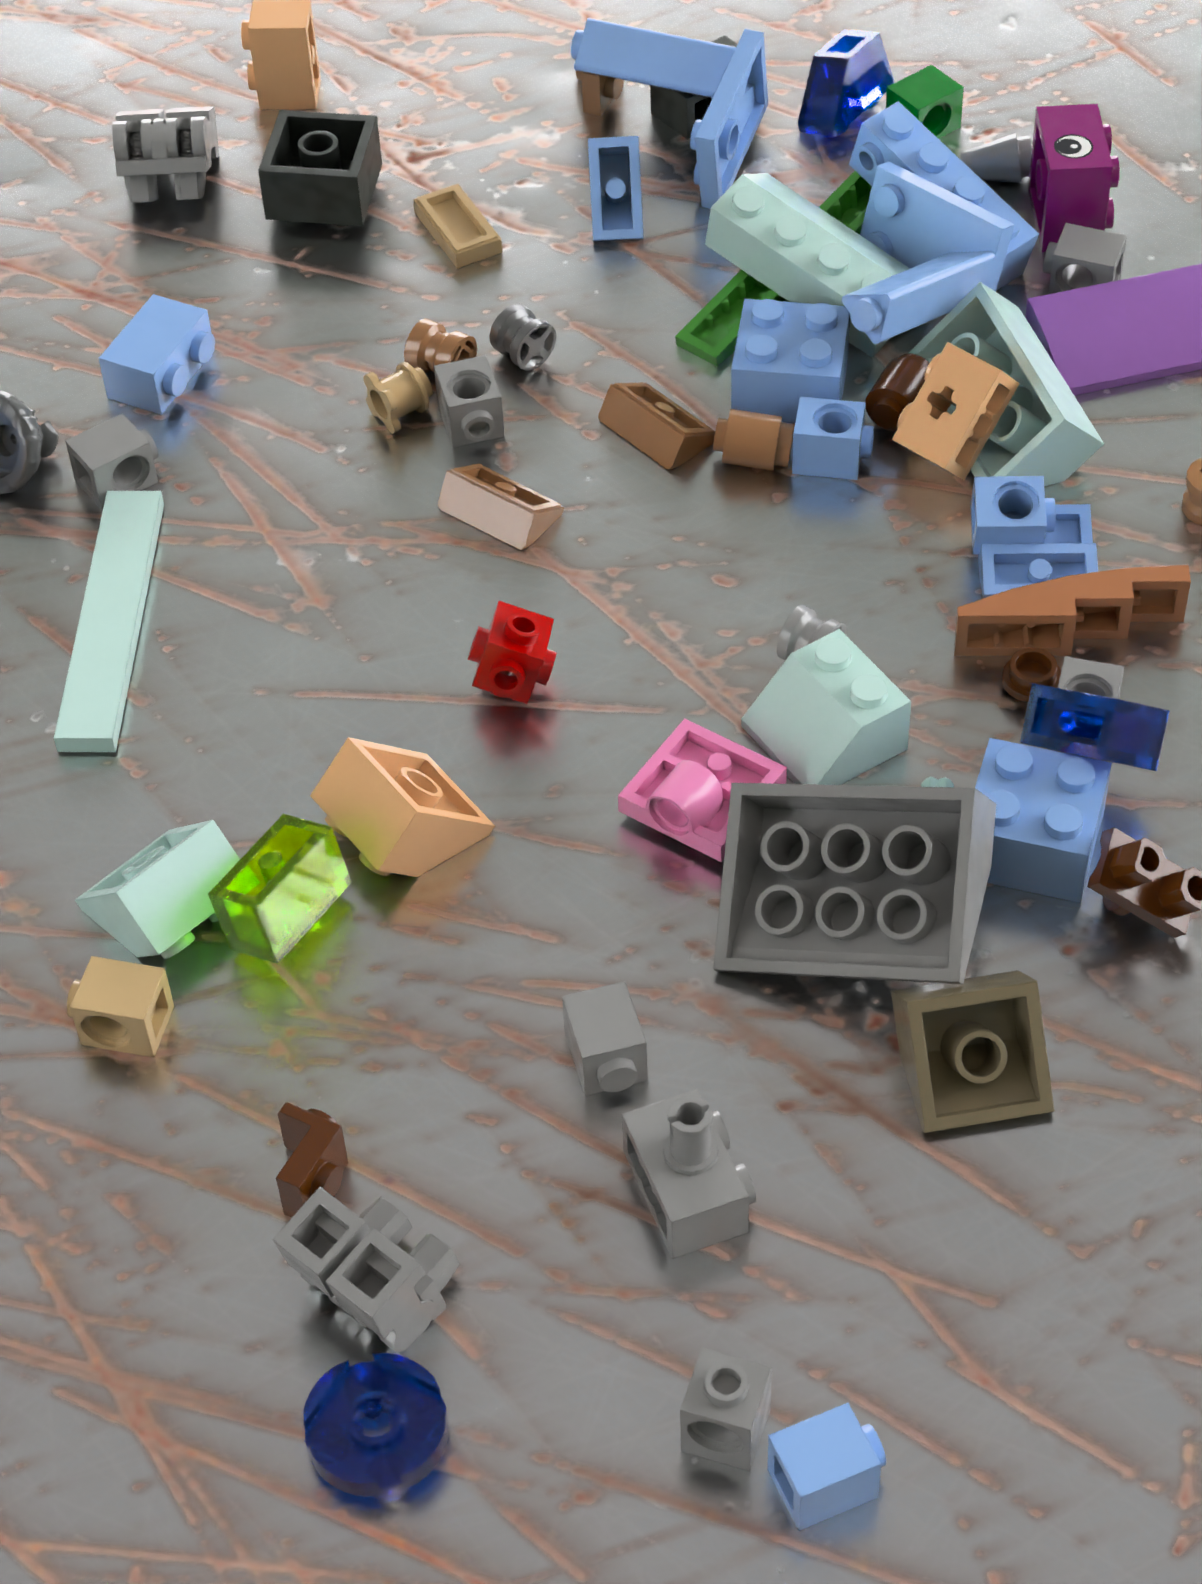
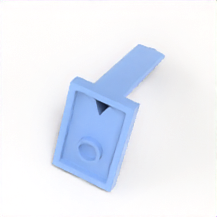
(725, 73)
(939, 238)

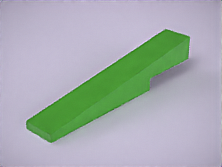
(716, 326)

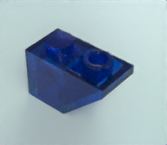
(844, 82)

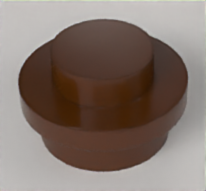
(1030, 667)

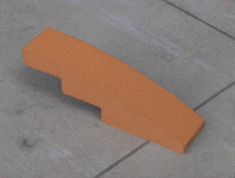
(1071, 608)

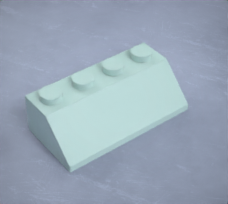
(795, 246)
(1043, 423)

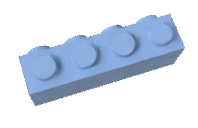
(905, 141)

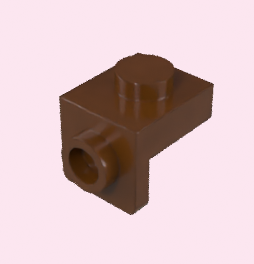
(316, 1157)

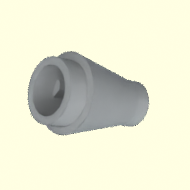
(1001, 159)

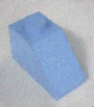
(615, 188)

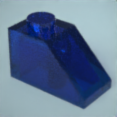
(1094, 726)

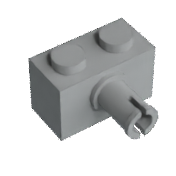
(687, 1172)

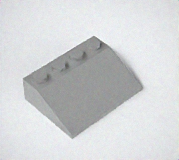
(853, 881)

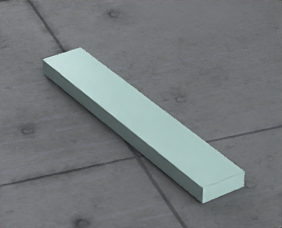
(109, 623)

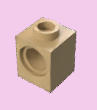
(121, 1006)

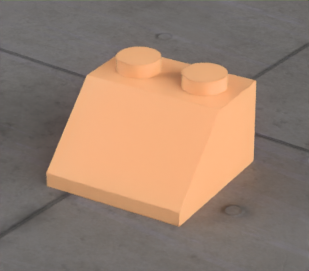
(397, 808)

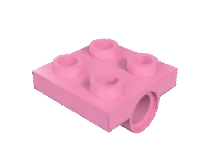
(689, 786)

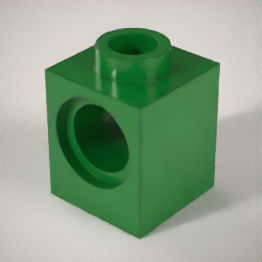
(931, 98)

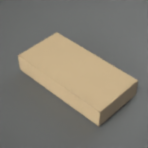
(457, 226)

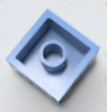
(788, 355)
(1044, 817)

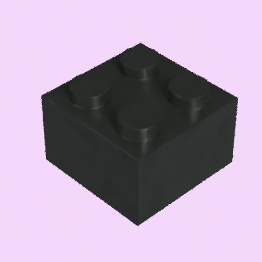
(320, 167)

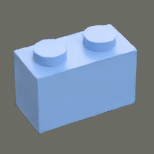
(157, 354)

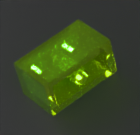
(280, 888)

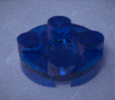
(385, 1463)

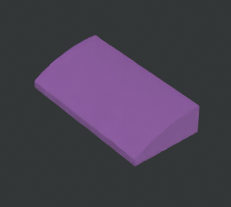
(1122, 329)

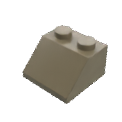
(974, 1050)

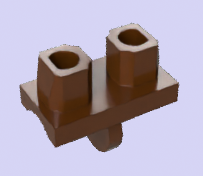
(1142, 881)

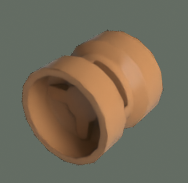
(432, 345)

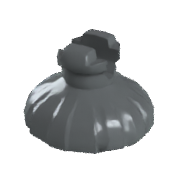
(21, 443)

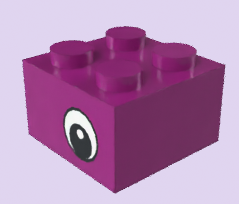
(1071, 170)

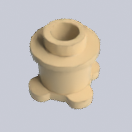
(397, 394)

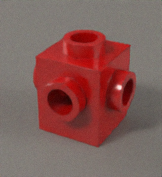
(512, 653)

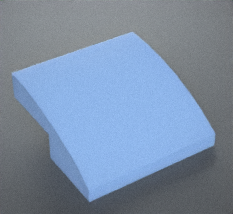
(1061, 554)

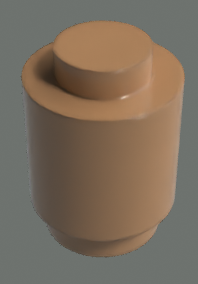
(754, 440)

